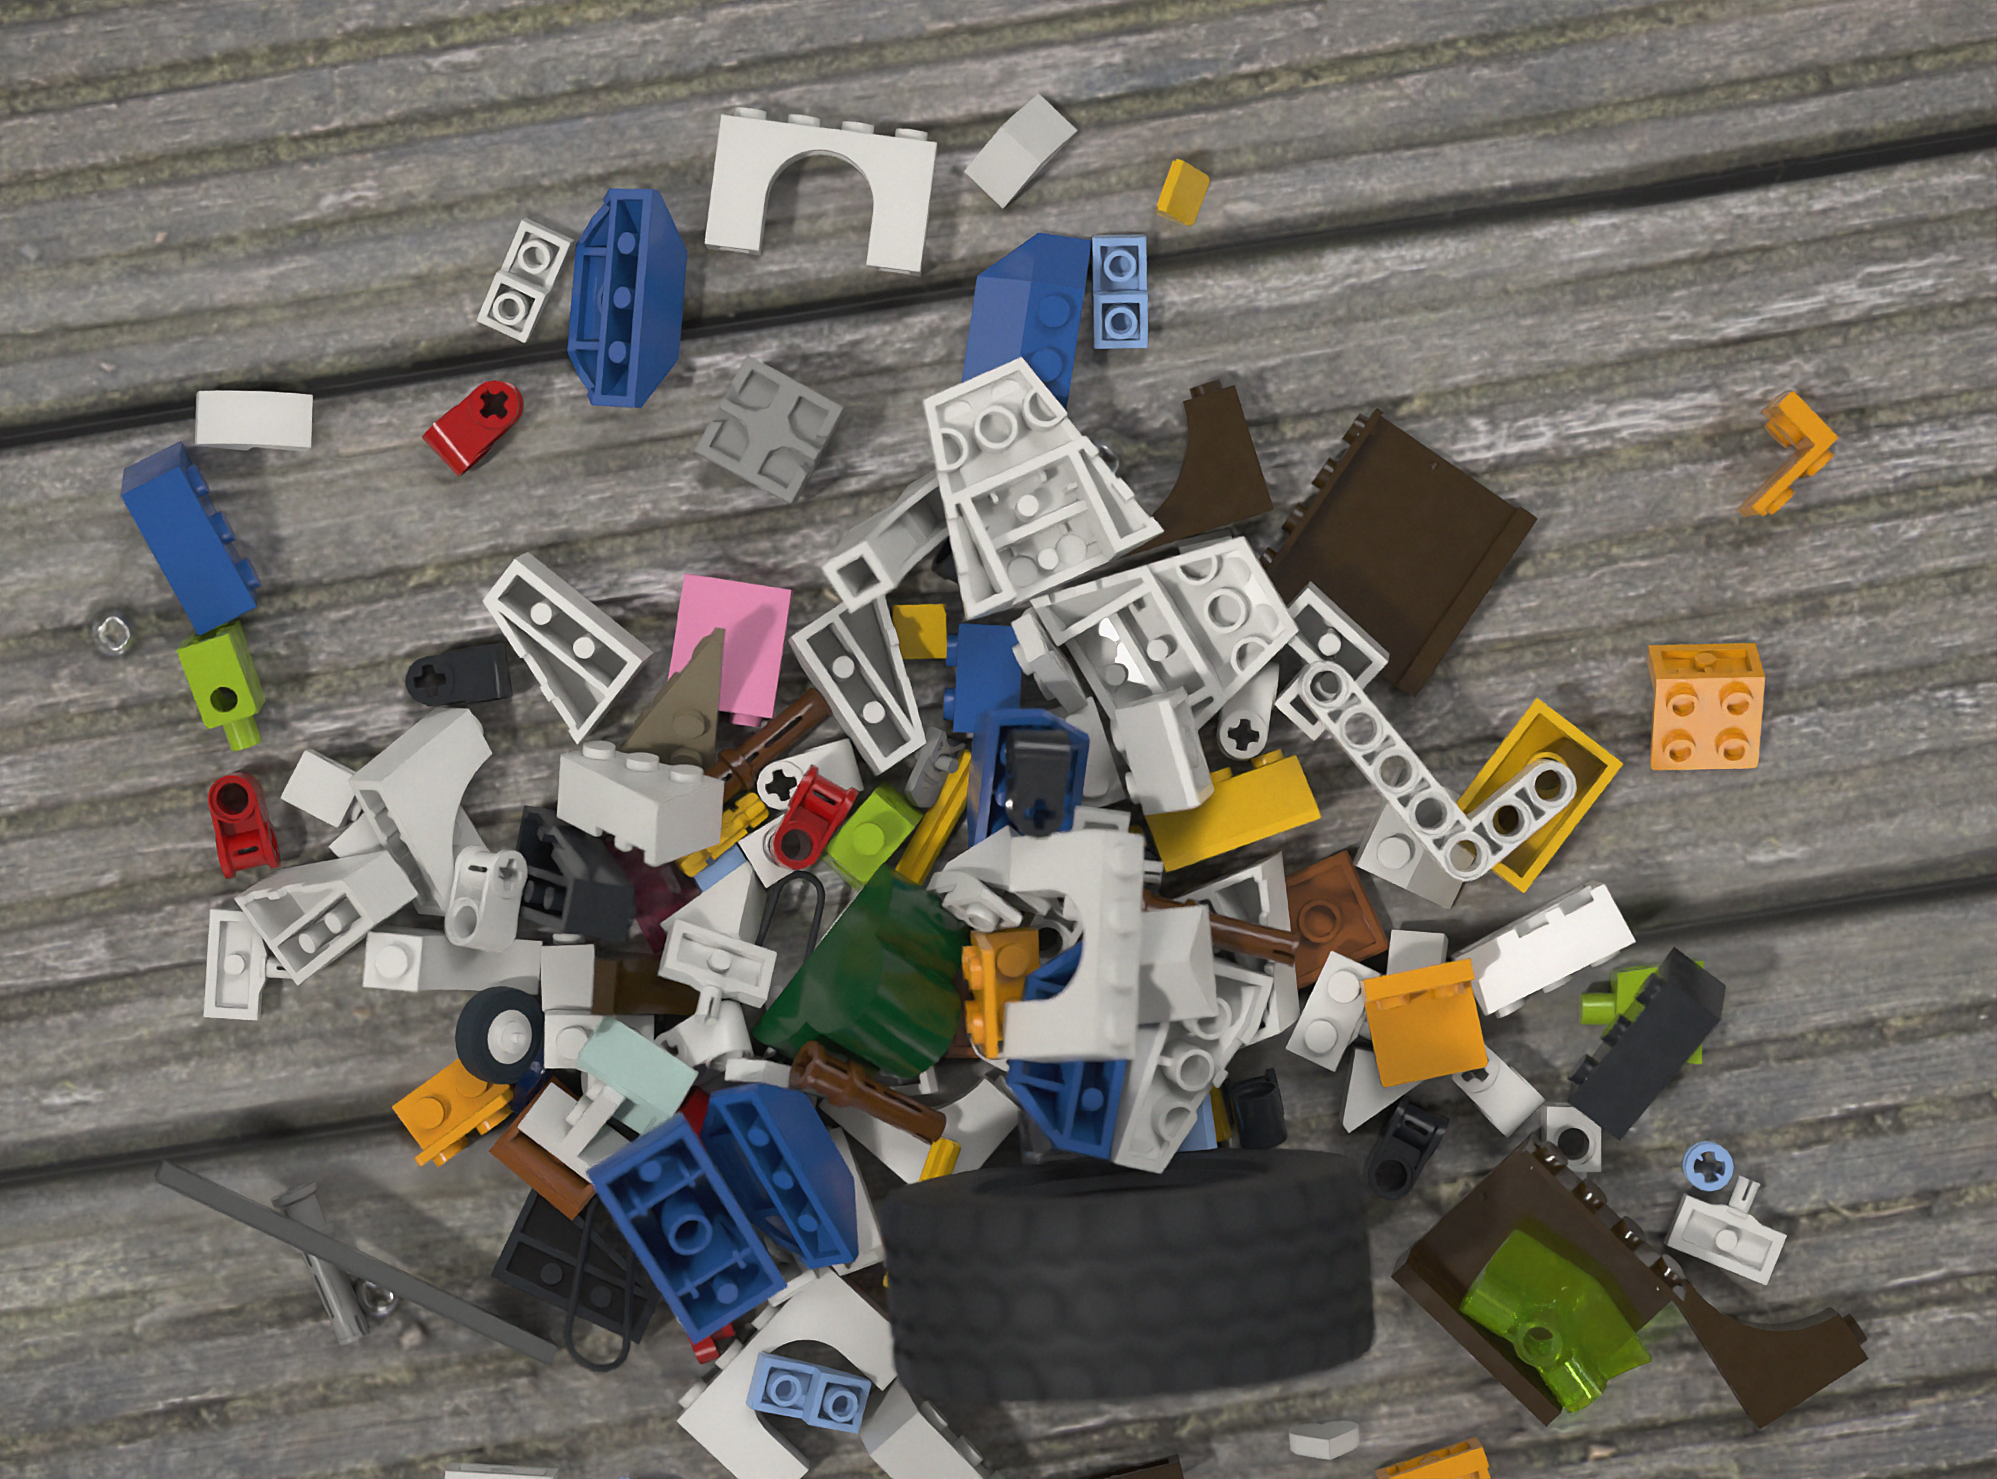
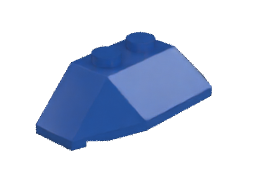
(627, 298)
(1030, 310)
(988, 771)
(1068, 1100)
(784, 1171)

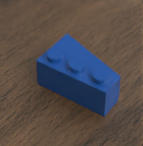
(189, 538)

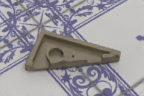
(685, 711)

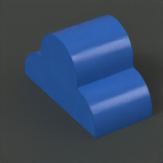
(686, 1227)

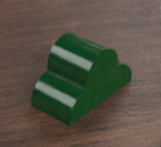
(876, 983)

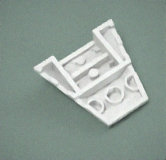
(1024, 491)
(1172, 625)

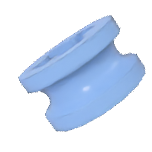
(1717, 1153)

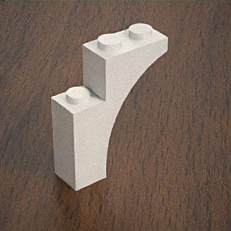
(888, 544)

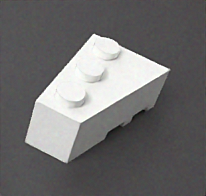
(640, 801)
(913, 1438)

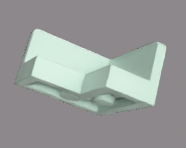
(639, 1070)

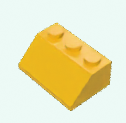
(1539, 736)
(1239, 812)

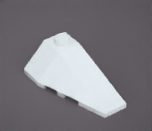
(1180, 1065)

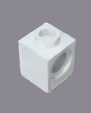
(323, 789)
(758, 853)
(567, 972)
(1561, 1116)

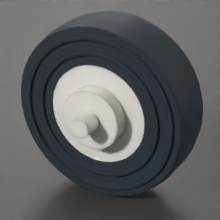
(500, 1034)

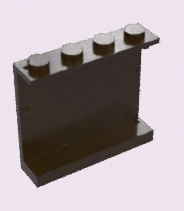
(1398, 545)
(1567, 1215)

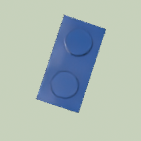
(985, 674)

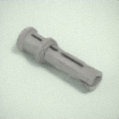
(329, 1280)

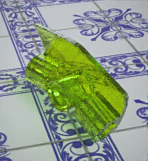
(1537, 1288)

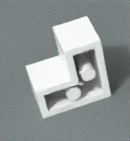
(1332, 637)

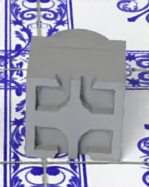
(770, 430)

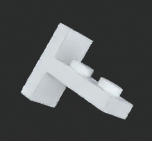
(575, 1129)

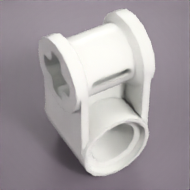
(1250, 705)
(835, 763)
(483, 904)
(709, 1047)
(1500, 1093)

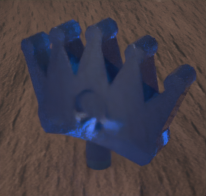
(530, 1083)

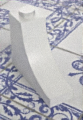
(415, 796)
(428, 961)
(974, 1119)

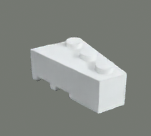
(566, 642)
(863, 680)
(1257, 896)
(324, 908)
(1545, 948)

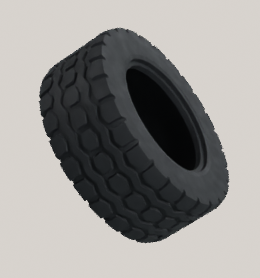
(1129, 1278)

